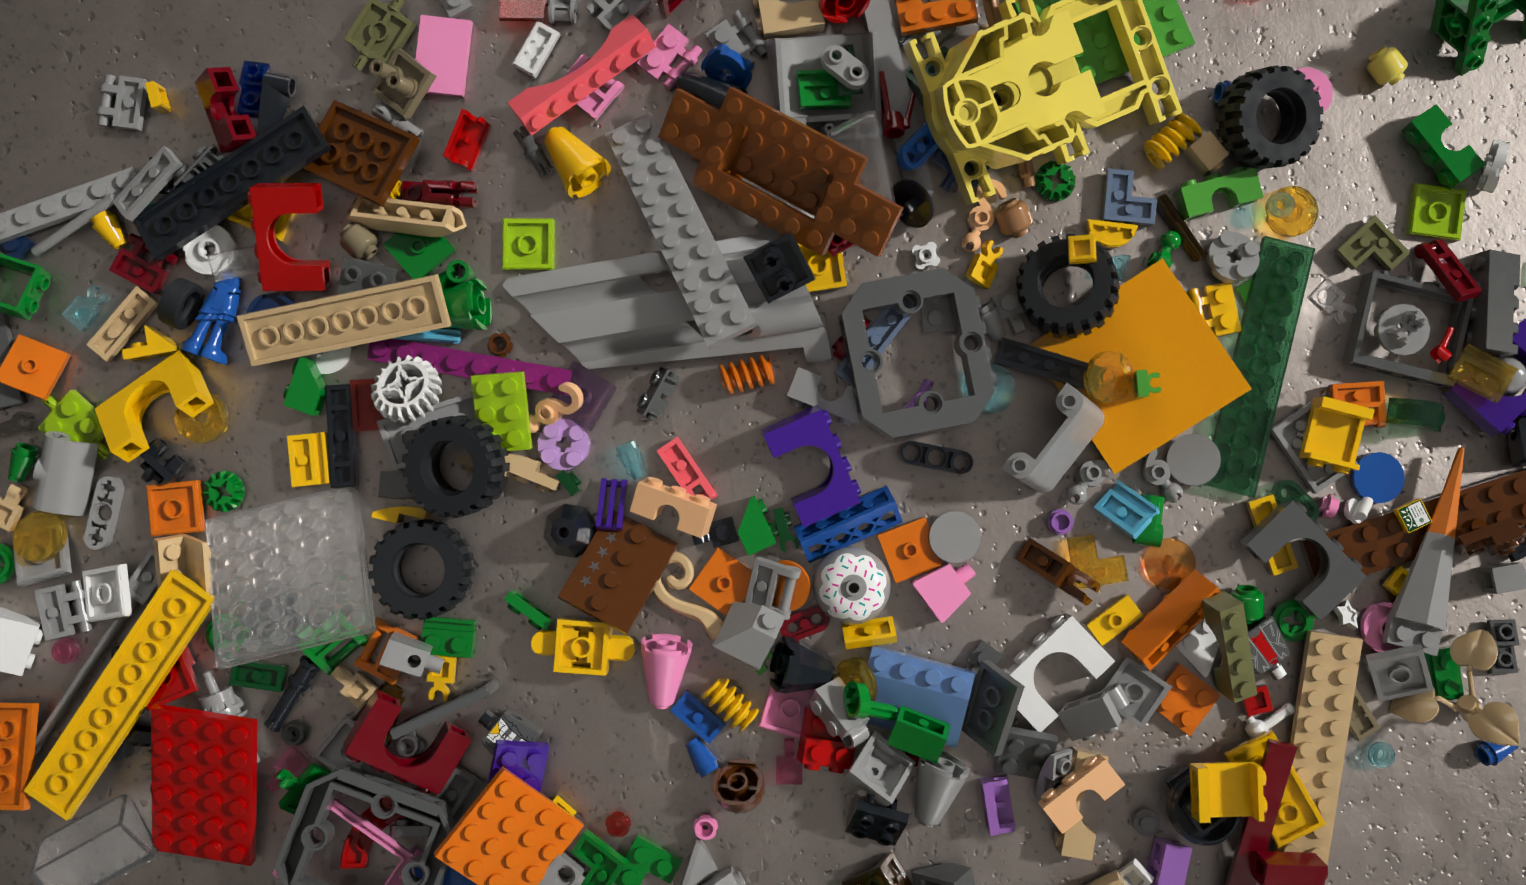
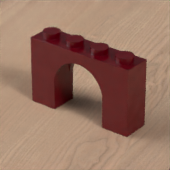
(427, 770)
(1289, 868)

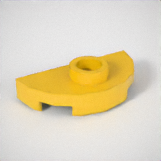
(1110, 234)

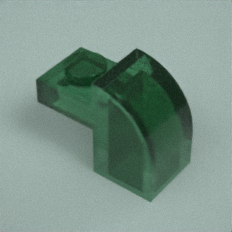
(1415, 414)

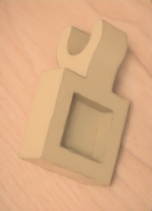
(9, 506)
(356, 688)

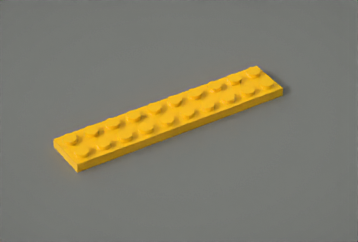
(120, 695)

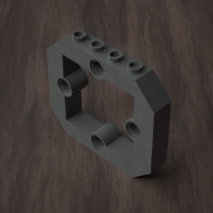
(967, 323)
(316, 806)

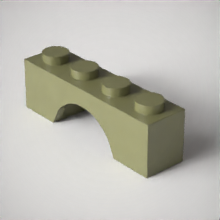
(1228, 623)

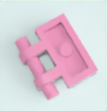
(668, 47)

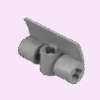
(64, 475)

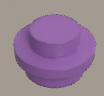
(1059, 521)

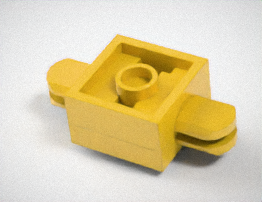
(583, 646)

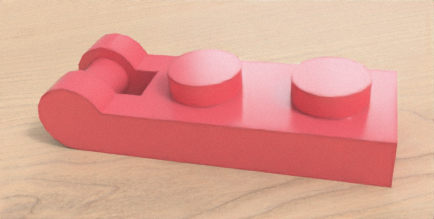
(685, 468)

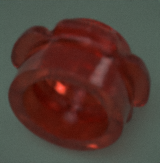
(618, 831)

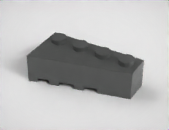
(1493, 310)

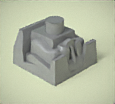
(880, 769)

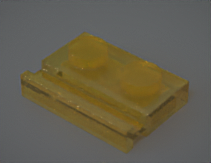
(1482, 373)

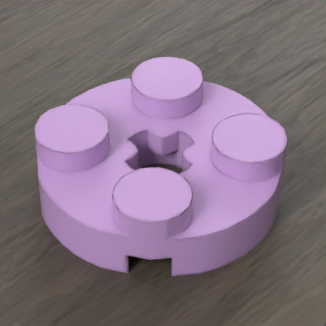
(572, 456)

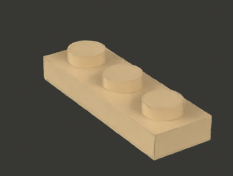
(123, 324)

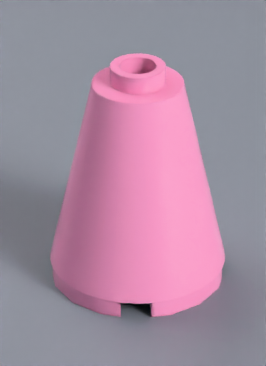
(664, 666)

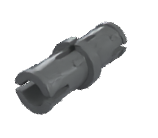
(533, 151)

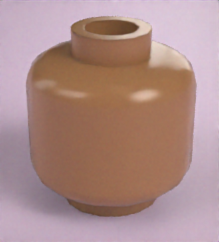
(1013, 218)

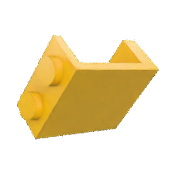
(1227, 790)

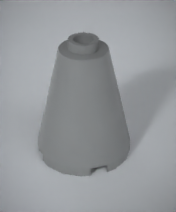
(938, 787)

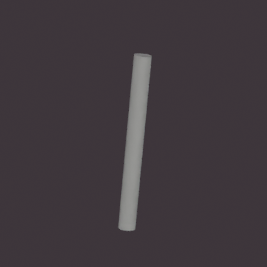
(73, 225)

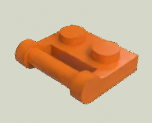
(1363, 394)
(363, 662)

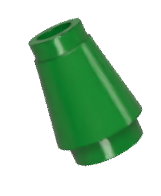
(21, 461)

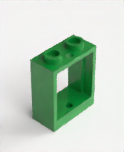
(34, 290)

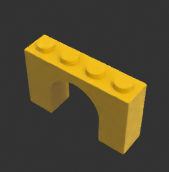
(123, 412)

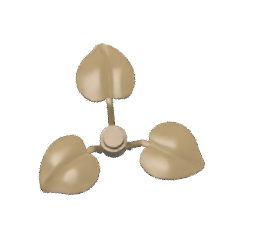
(1494, 723)

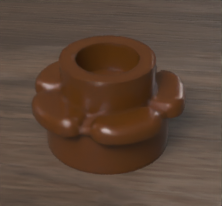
(502, 338)

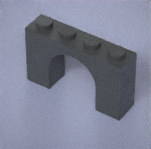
(1336, 573)

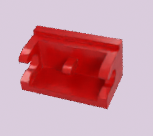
(466, 140)

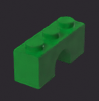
(1449, 165)

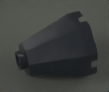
(580, 526)
(799, 667)

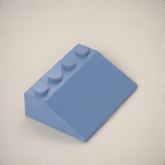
(922, 686)

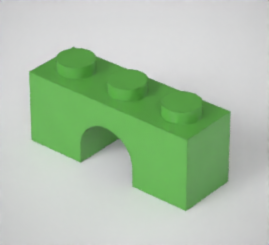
(1239, 188)

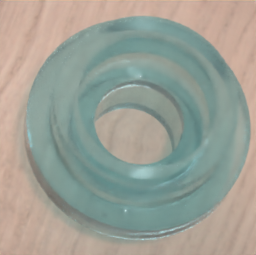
(1288, 204)
(1388, 754)

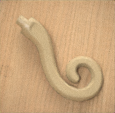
(705, 617)

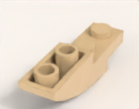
(523, 470)

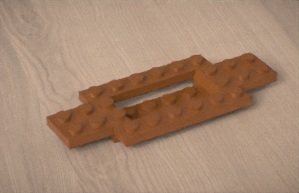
(784, 160)

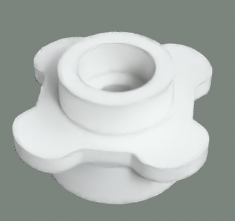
(921, 261)

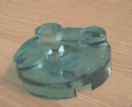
(1004, 390)

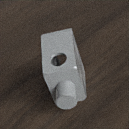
(400, 651)

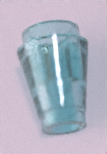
(631, 458)

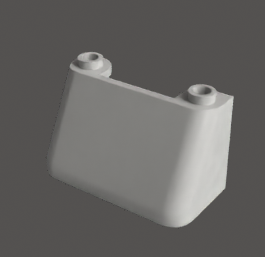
(1064, 447)

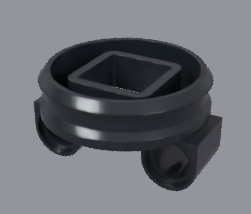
(1180, 817)

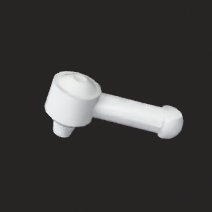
(1257, 727)

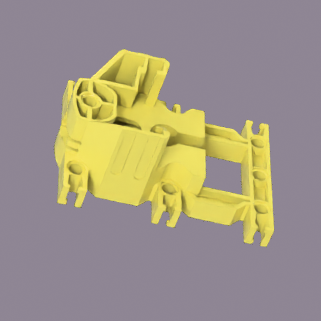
(1039, 85)

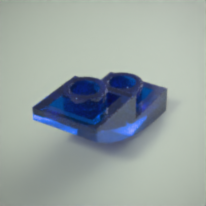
(251, 84)

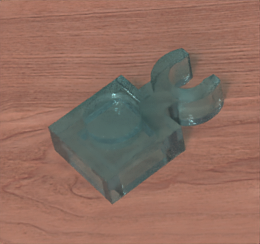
(83, 310)

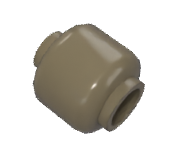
(359, 241)

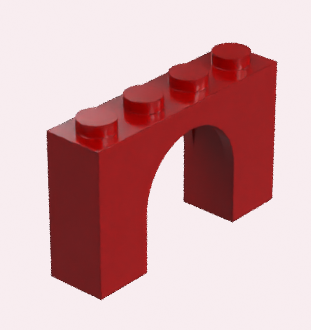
(277, 268)

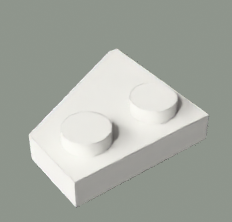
(1199, 648)

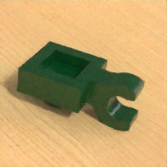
(784, 521)

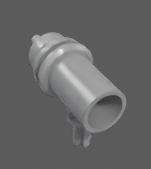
(221, 700)

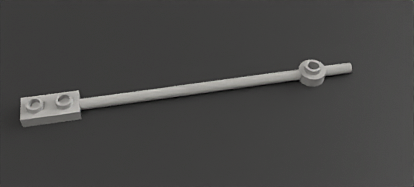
(142, 589)

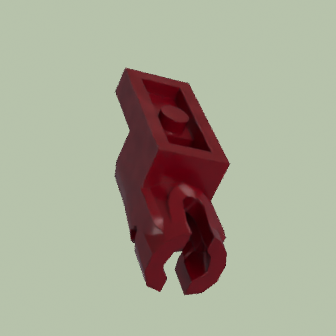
(441, 192)

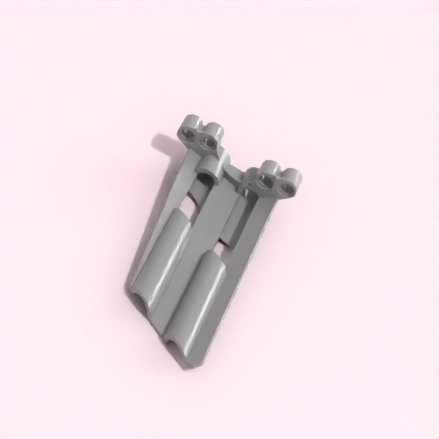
(617, 319)

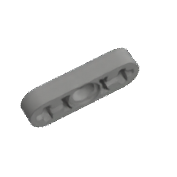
(93, 519)

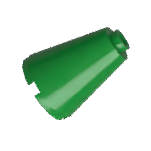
(468, 305)

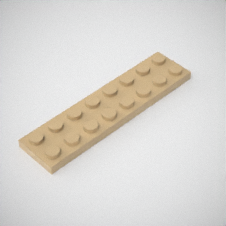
(344, 320)

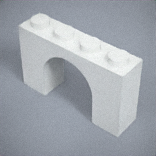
(1064, 636)

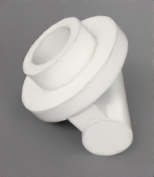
(1356, 510)

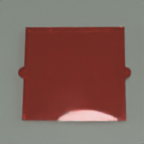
(523, 10)

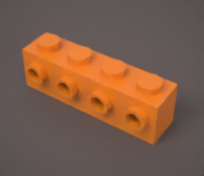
(1170, 620)

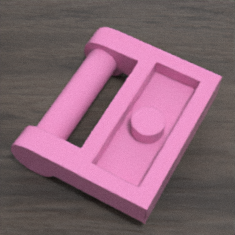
(597, 101)

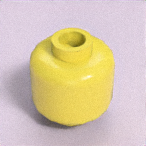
(1387, 65)

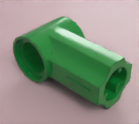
(1153, 533)

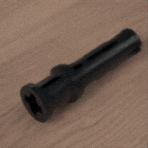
(298, 683)

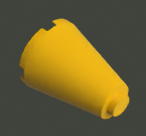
(575, 162)

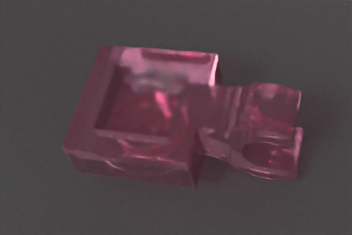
(292, 761)
(787, 766)

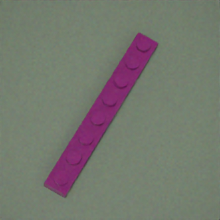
(466, 363)

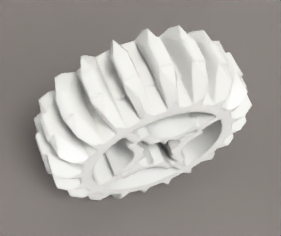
(397, 386)

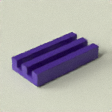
(601, 504)

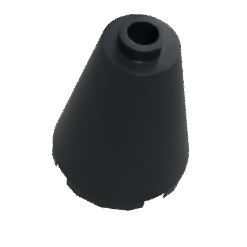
(705, 88)

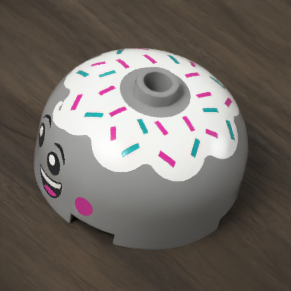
(840, 570)

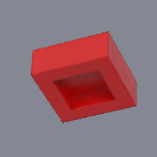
(1259, 703)

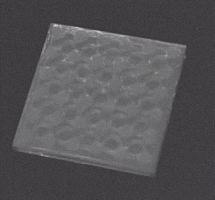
(289, 576)

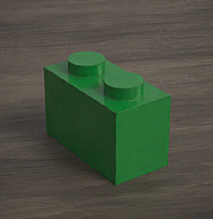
(918, 734)

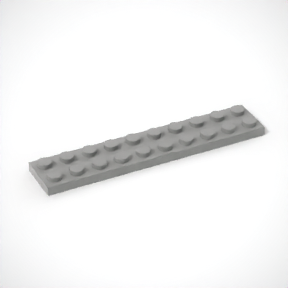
(681, 231)

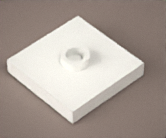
(107, 593)

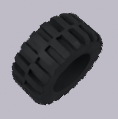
(1298, 111)
(1073, 319)
(424, 467)
(388, 573)

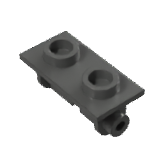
(661, 383)

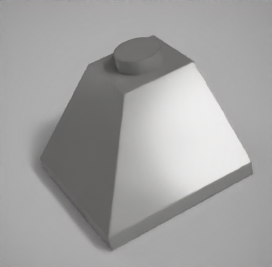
(748, 633)

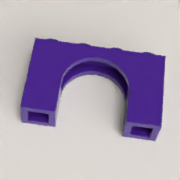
(1492, 416)
(837, 489)

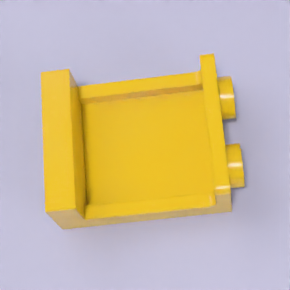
(1334, 434)

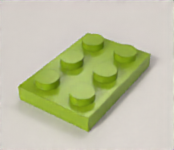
(503, 404)

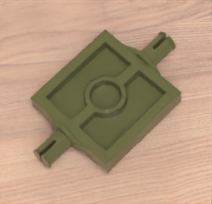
(379, 31)

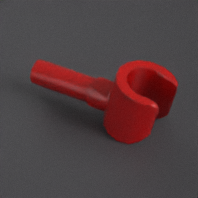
(1439, 352)

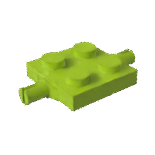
(76, 418)

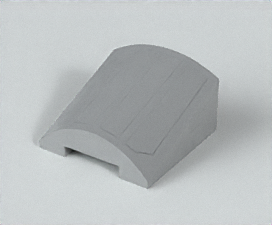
(805, 53)

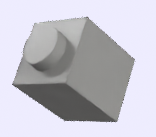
(1503, 577)

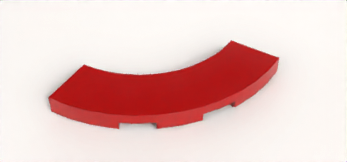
(358, 845)

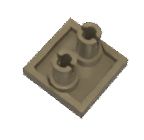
(401, 82)

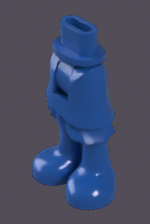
(219, 308)

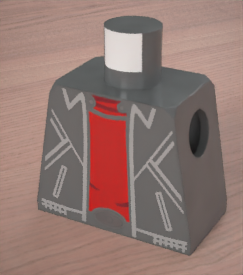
(1267, 647)

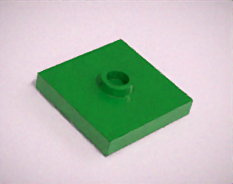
(419, 253)

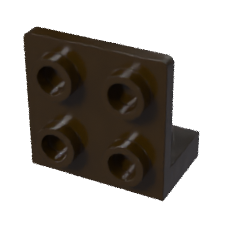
(886, 872)

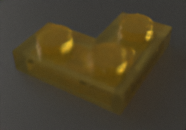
(1085, 558)

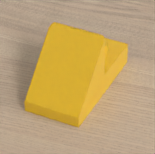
(157, 346)

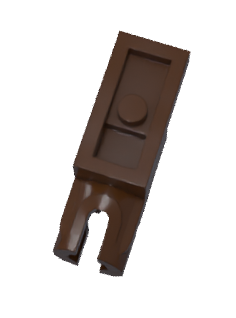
(1056, 570)

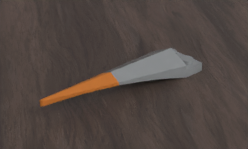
(1423, 599)

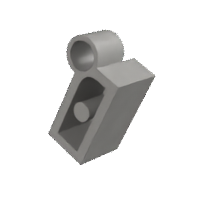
(829, 705)
(1094, 713)

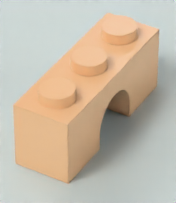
(694, 511)
(1061, 801)

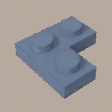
(1119, 203)

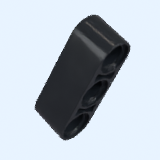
(947, 457)

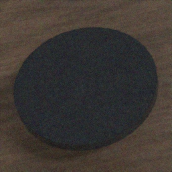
(916, 202)

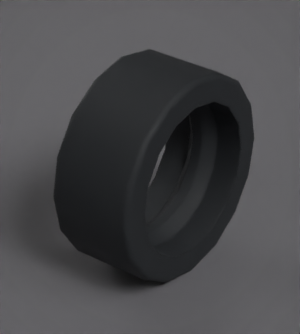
(180, 303)

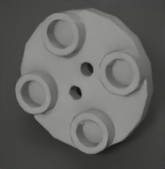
(1394, 338)

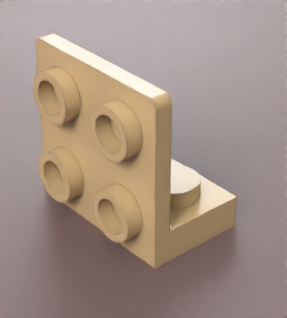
(185, 555)

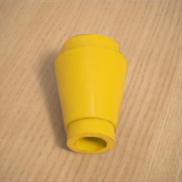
(109, 229)

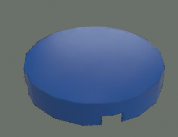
(1378, 477)

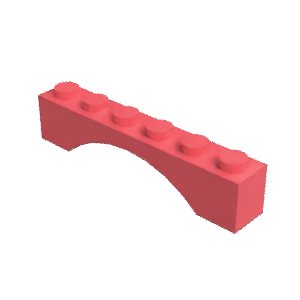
(544, 103)

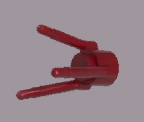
(893, 122)

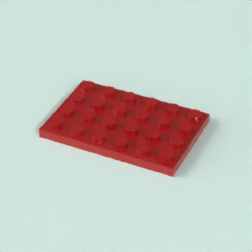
(204, 784)

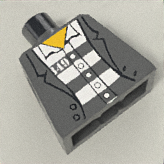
(508, 727)

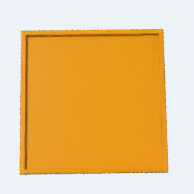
(1164, 335)

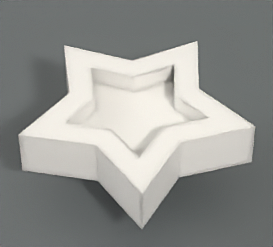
(1346, 615)

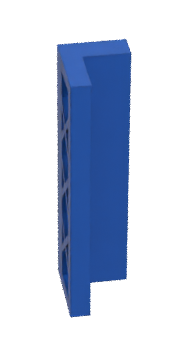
(870, 511)

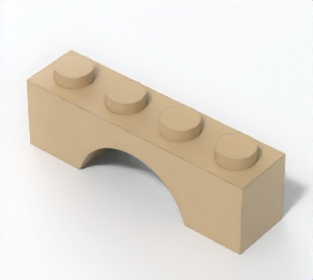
(1079, 839)

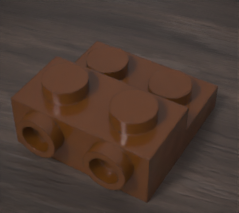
(1498, 537)

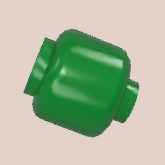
(1252, 600)

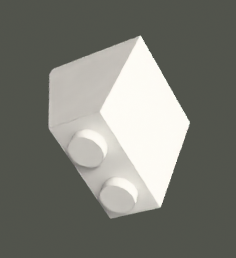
(16, 641)

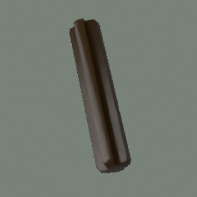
(1179, 225)

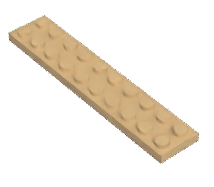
(1322, 728)

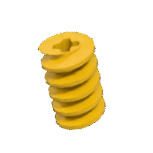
(1169, 138)
(730, 704)

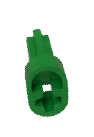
(860, 706)

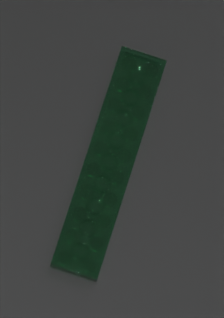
(1262, 359)

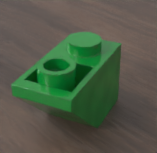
(306, 388)
(754, 529)

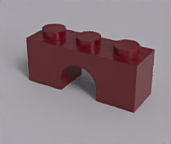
(217, 91)

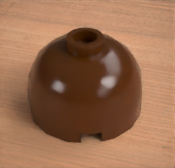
(738, 786)

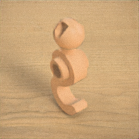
(981, 218)
(551, 409)

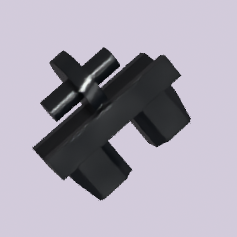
(160, 467)

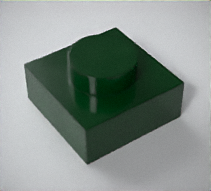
(570, 482)

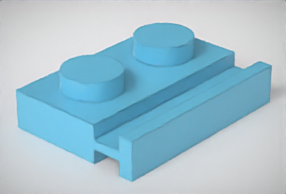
(1126, 509)

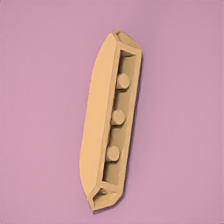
(407, 217)

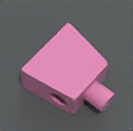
(944, 589)

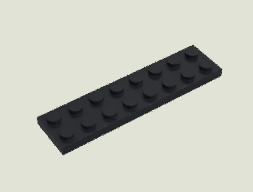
(225, 185)

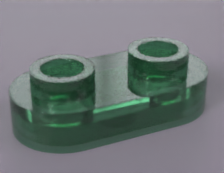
(1295, 492)

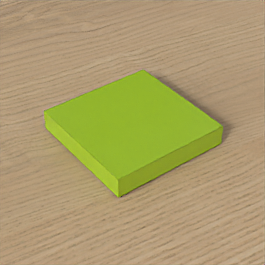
(1436, 212)
(528, 244)

